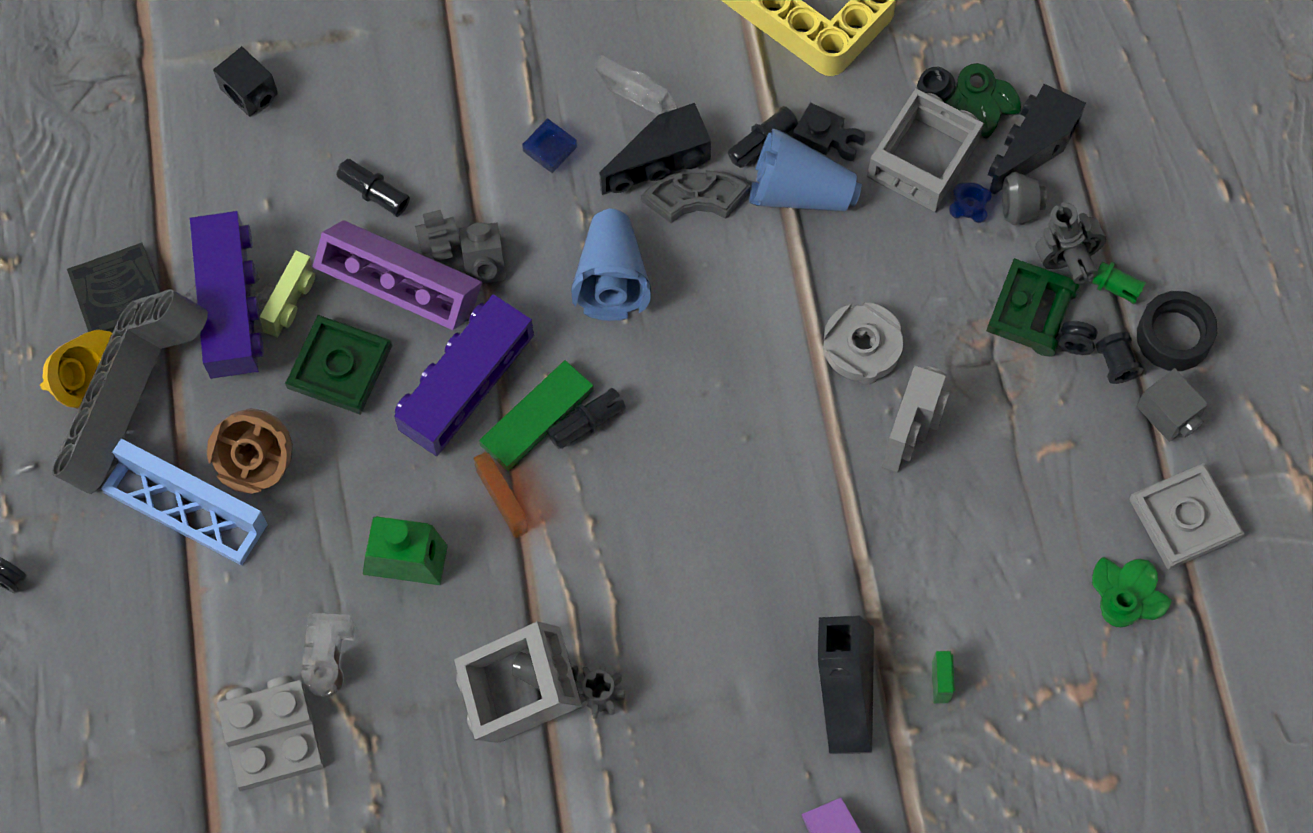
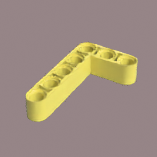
(821, 32)

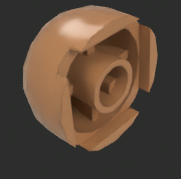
(250, 450)

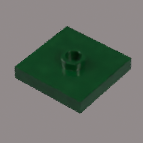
(338, 364)

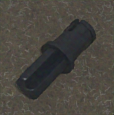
(752, 144)
(373, 187)
(585, 419)

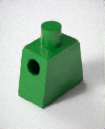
(402, 550)

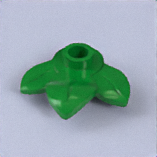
(1132, 587)

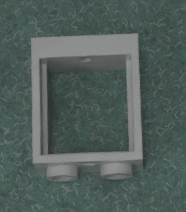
(909, 179)
(551, 670)

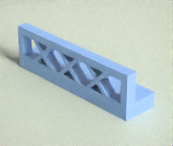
(185, 486)

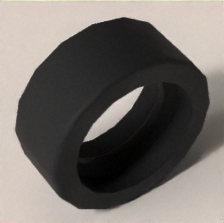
(1189, 306)

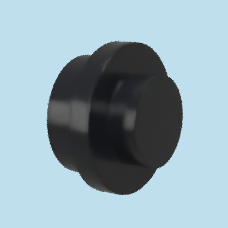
(938, 82)

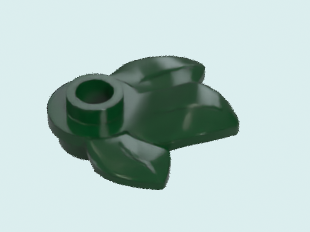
(986, 101)

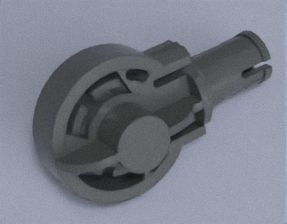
(1071, 242)

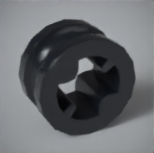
(1077, 337)
(10, 575)

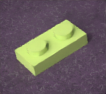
(281, 305)

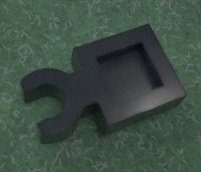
(824, 130)

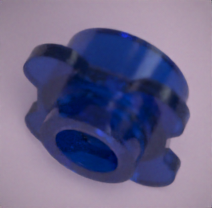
(972, 192)

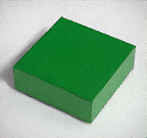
(943, 677)

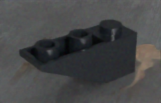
(1042, 135)
(664, 146)
(847, 682)

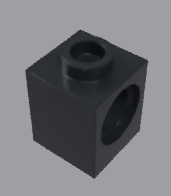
(246, 81)

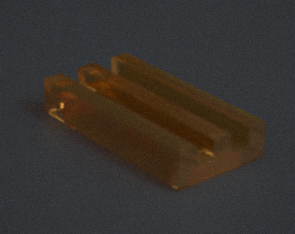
(501, 494)

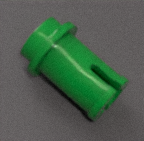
(1118, 282)

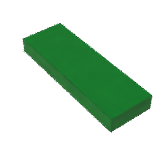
(534, 415)

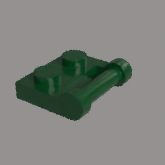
(1020, 302)

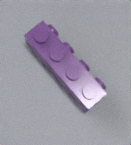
(397, 274)

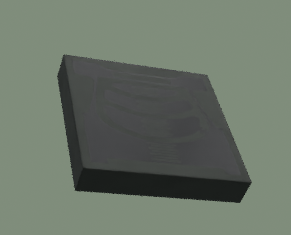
(110, 284)

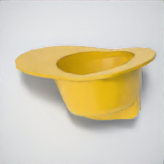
(72, 367)

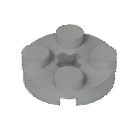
(857, 363)

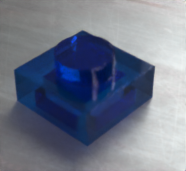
(549, 145)

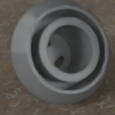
(1022, 198)

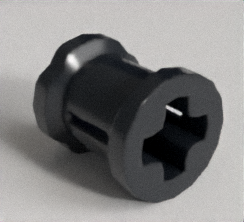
(1119, 357)

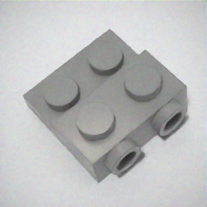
(919, 412)
(269, 733)

